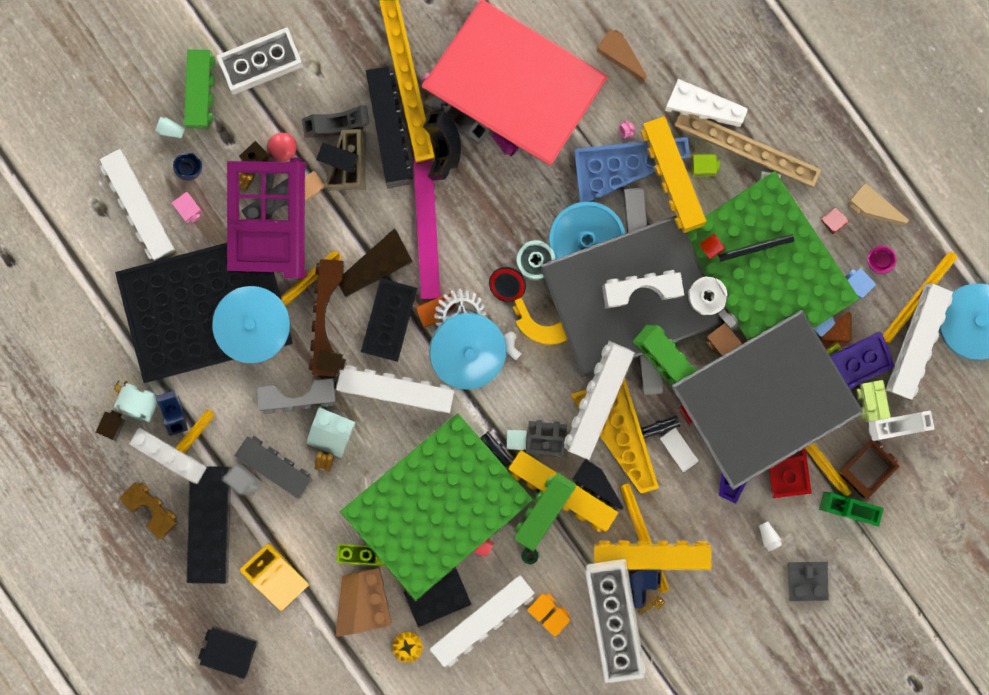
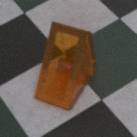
(840, 331)

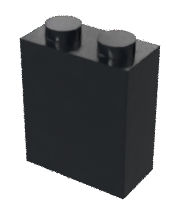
(228, 652)

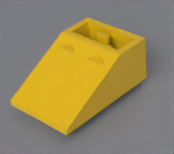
(274, 576)

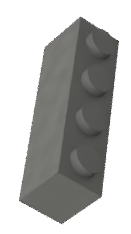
(273, 467)

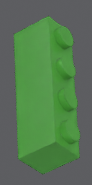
(198, 89)
(663, 354)
(545, 511)

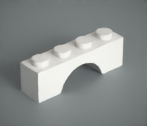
(666, 286)
(167, 455)

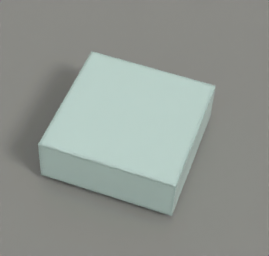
(516, 440)

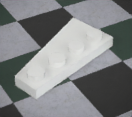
(696, 101)

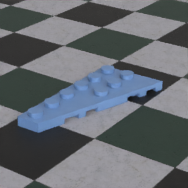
(615, 166)

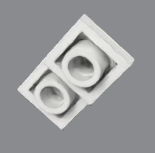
(679, 449)

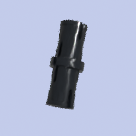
(660, 427)
(496, 448)

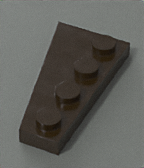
(377, 263)

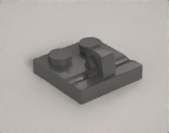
(808, 581)

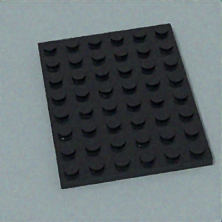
(174, 306)

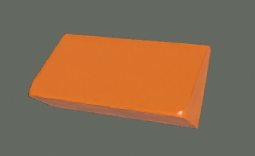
(427, 311)

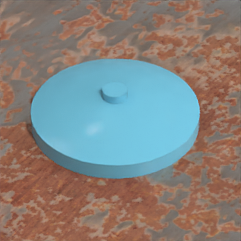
(583, 227)
(968, 322)
(251, 324)
(467, 351)

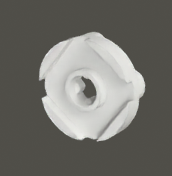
(718, 297)

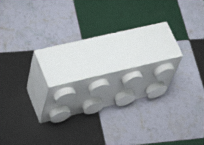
(260, 61)

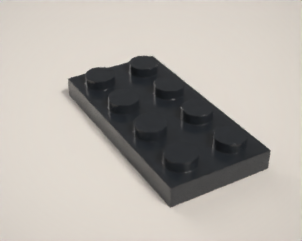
(389, 320)

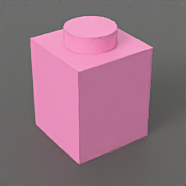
(187, 208)

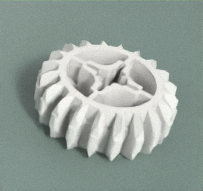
(458, 298)

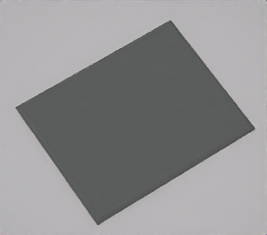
(579, 299)
(767, 399)

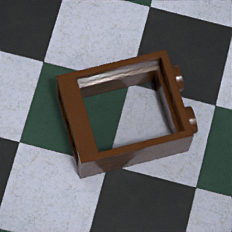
(855, 483)

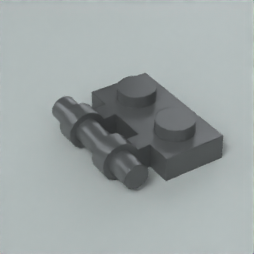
(546, 445)

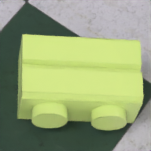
(873, 401)

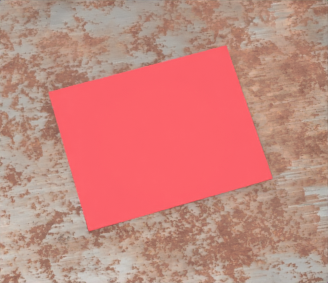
(515, 82)

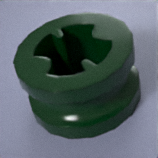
(535, 553)

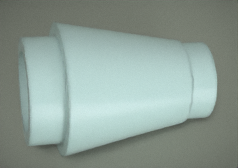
(169, 128)

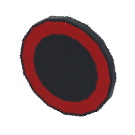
(507, 284)

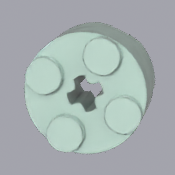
(525, 256)
(135, 403)

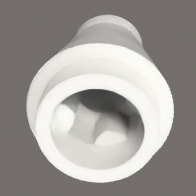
(770, 538)

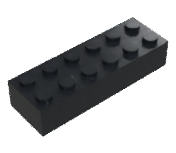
(387, 126)
(209, 527)

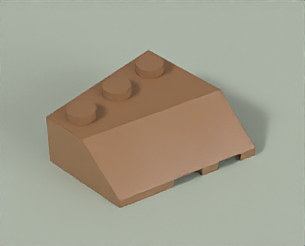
(362, 603)

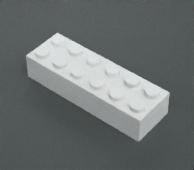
(615, 621)

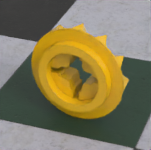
(399, 642)

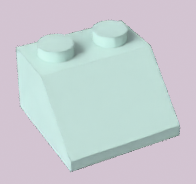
(330, 432)

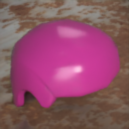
(882, 260)

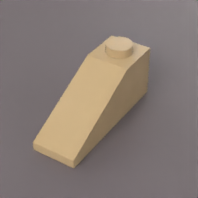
(872, 205)

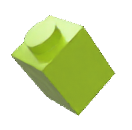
(705, 165)

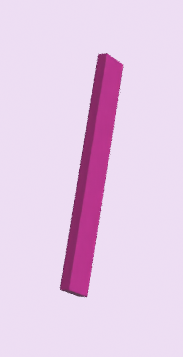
(426, 230)

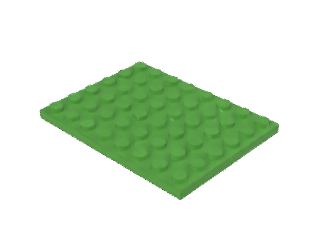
(777, 280)
(436, 506)

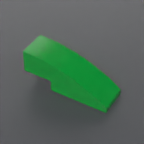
(851, 508)

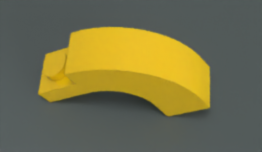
(539, 334)

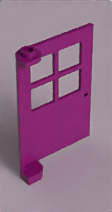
(264, 243)

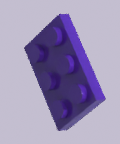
(863, 360)

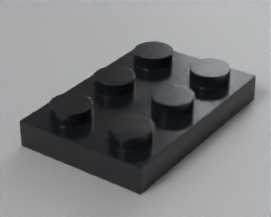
(440, 600)

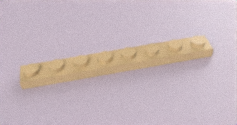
(749, 149)

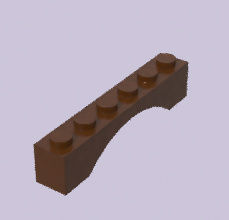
(330, 276)

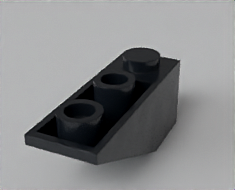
(595, 480)

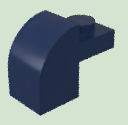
(172, 412)
(642, 581)

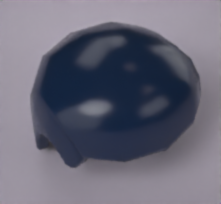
(187, 166)

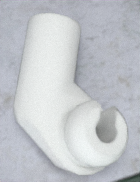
(510, 349)

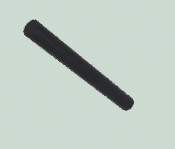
(756, 247)

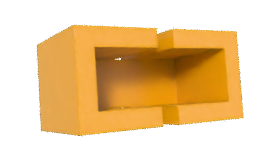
(556, 620)

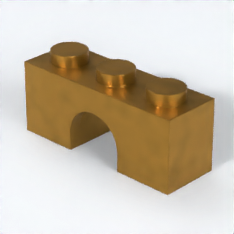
(162, 520)

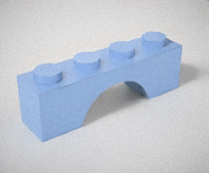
(861, 284)

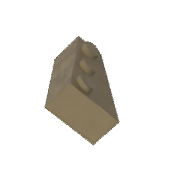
(338, 179)

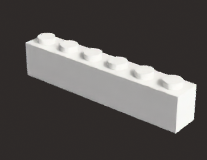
(137, 205)
(919, 341)
(395, 390)
(598, 400)
(481, 621)

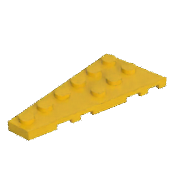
(625, 439)

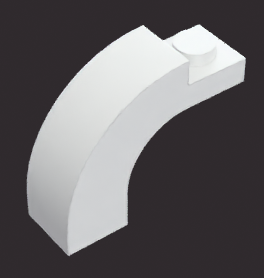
(901, 425)

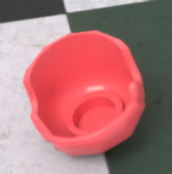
(281, 147)

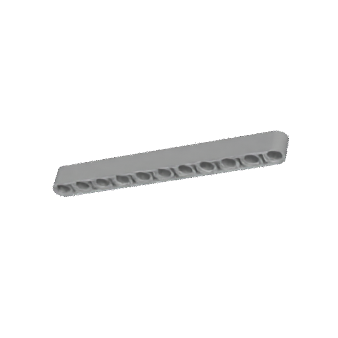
(636, 219)

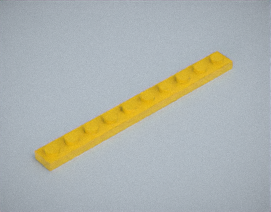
(406, 80)

